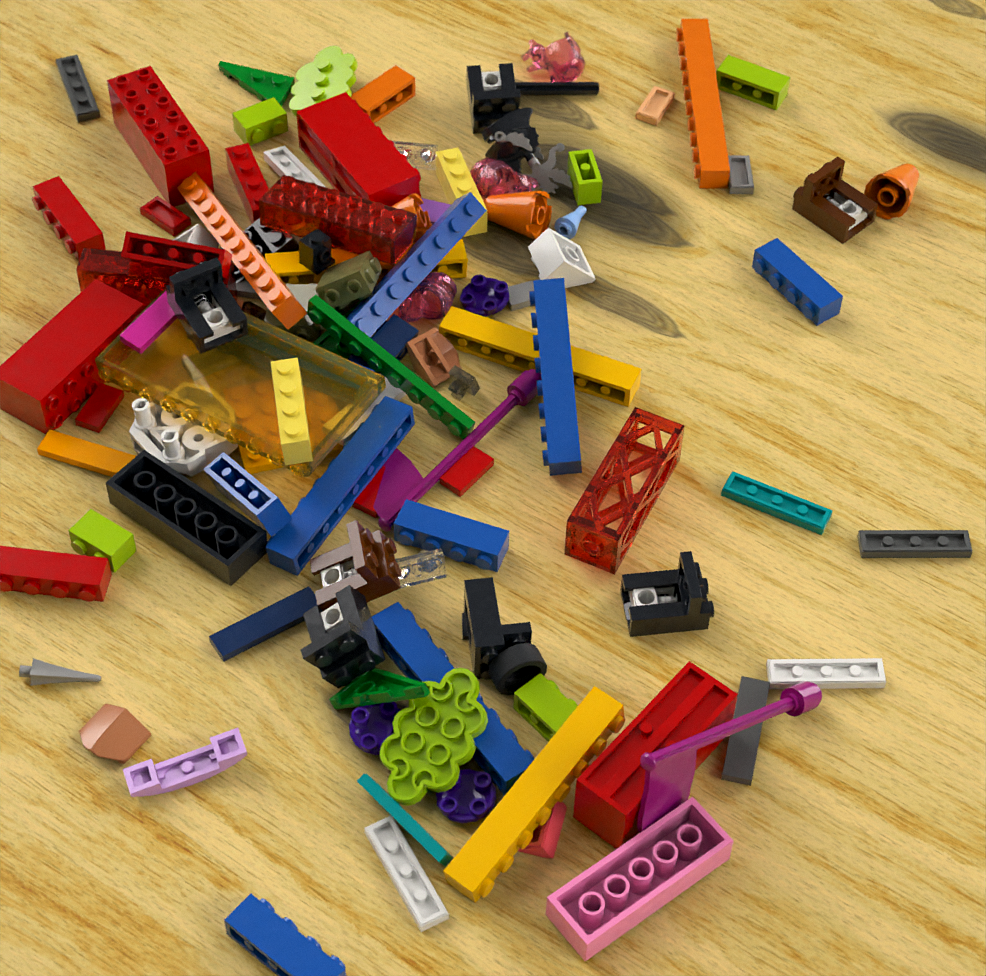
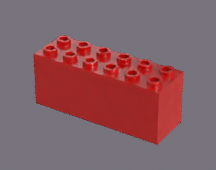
(158, 132)
(355, 152)
(58, 365)
(613, 785)

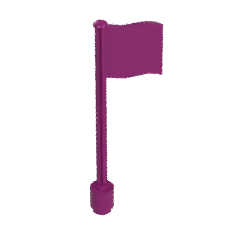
(404, 481)
(672, 769)

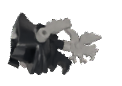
(519, 140)

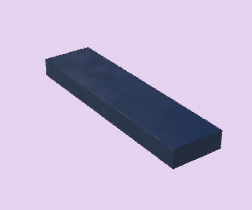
(263, 624)

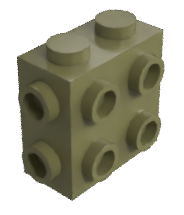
(349, 280)
(305, 327)

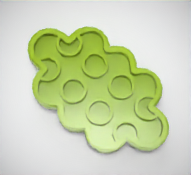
(324, 78)
(434, 737)

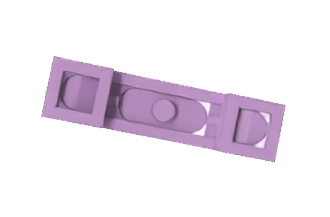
(186, 769)

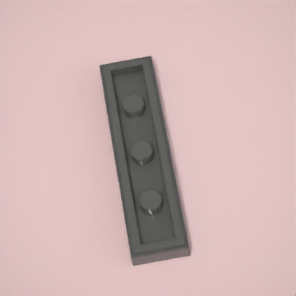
(77, 88)
(914, 544)
(744, 744)

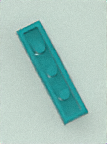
(776, 503)
(405, 819)

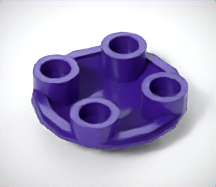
(485, 295)
(372, 725)
(469, 798)

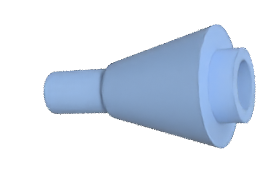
(568, 224)

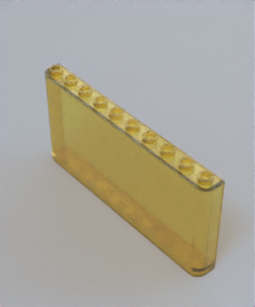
(234, 389)

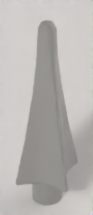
(47, 673)

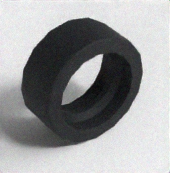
(516, 667)

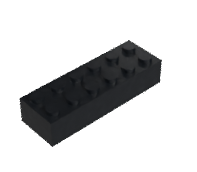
(187, 517)

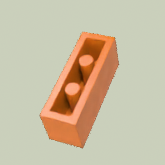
(385, 93)

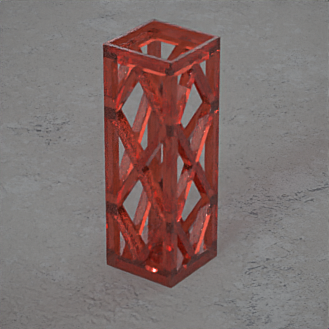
(587, 535)

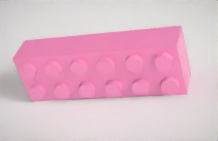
(638, 878)

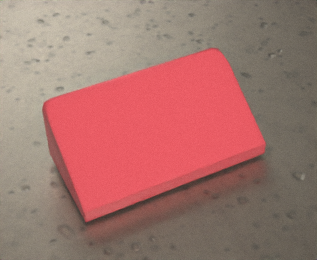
(547, 836)

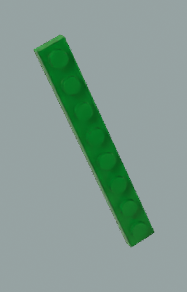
(396, 372)

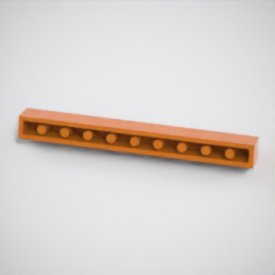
(703, 104)
(245, 254)

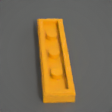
(83, 453)

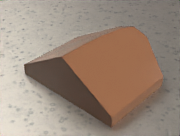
(432, 356)
(113, 734)

